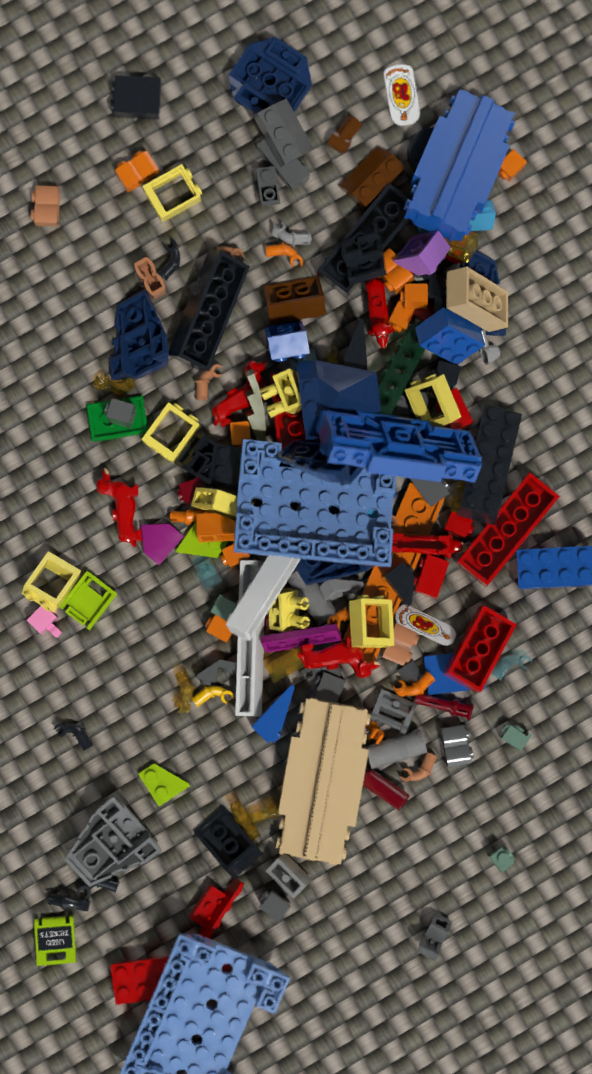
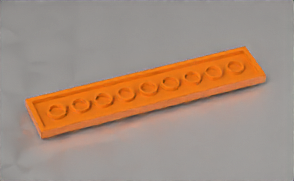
(413, 519)

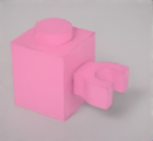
(43, 620)

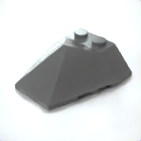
(111, 843)

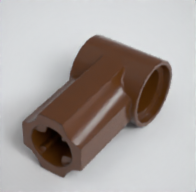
(343, 137)

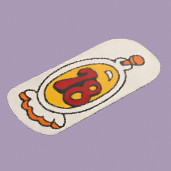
(402, 94)
(425, 625)

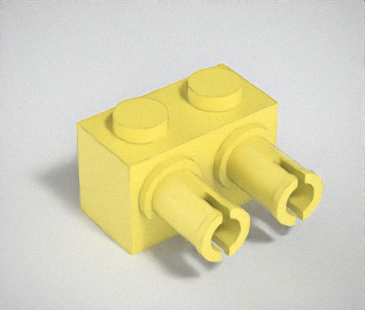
(287, 387)
(285, 611)

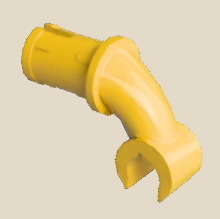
(210, 691)

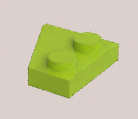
(191, 545)
(162, 783)

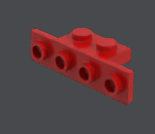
(213, 906)

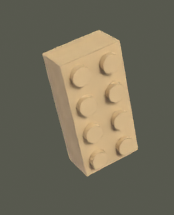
(477, 299)

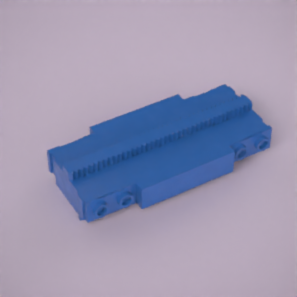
(459, 165)
(398, 446)

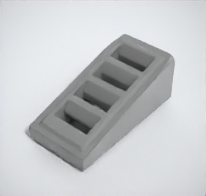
(339, 588)

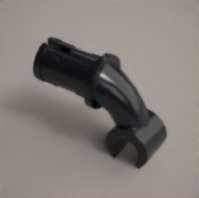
(173, 263)
(78, 732)
(109, 884)
(67, 902)

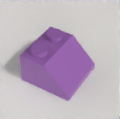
(423, 253)

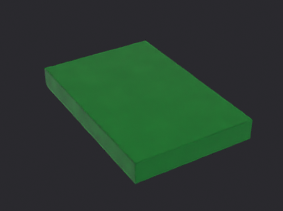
(103, 430)

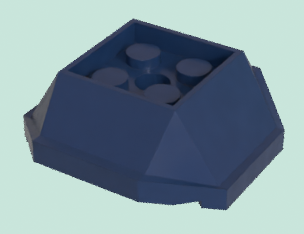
(272, 61)

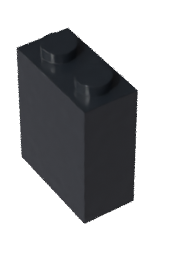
(136, 97)

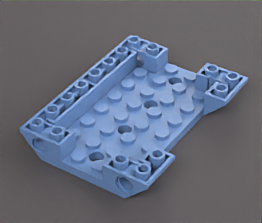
(311, 530)
(181, 1009)

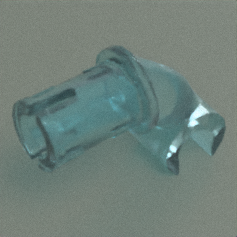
(508, 662)

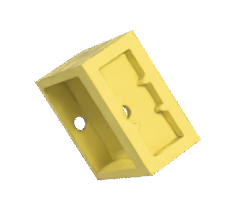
(164, 179)
(443, 395)
(158, 447)
(215, 502)
(60, 568)
(358, 622)

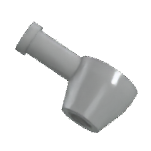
(489, 353)

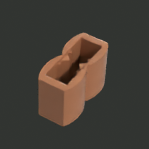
(46, 206)
(147, 274)
(403, 641)

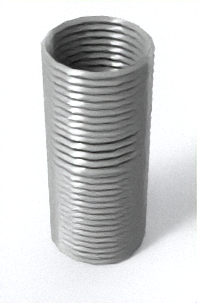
(318, 607)
(388, 751)

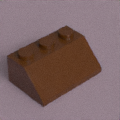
(371, 177)
(294, 300)

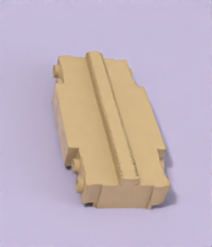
(323, 781)

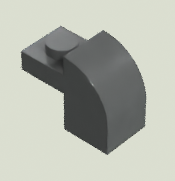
(434, 936)

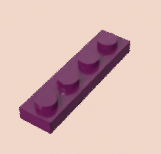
(296, 639)

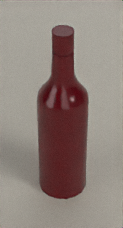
(385, 789)

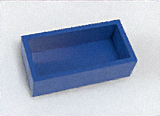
(554, 567)

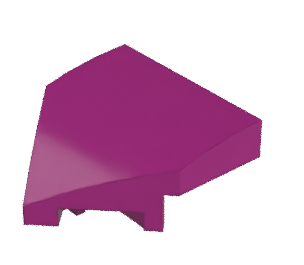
(159, 540)

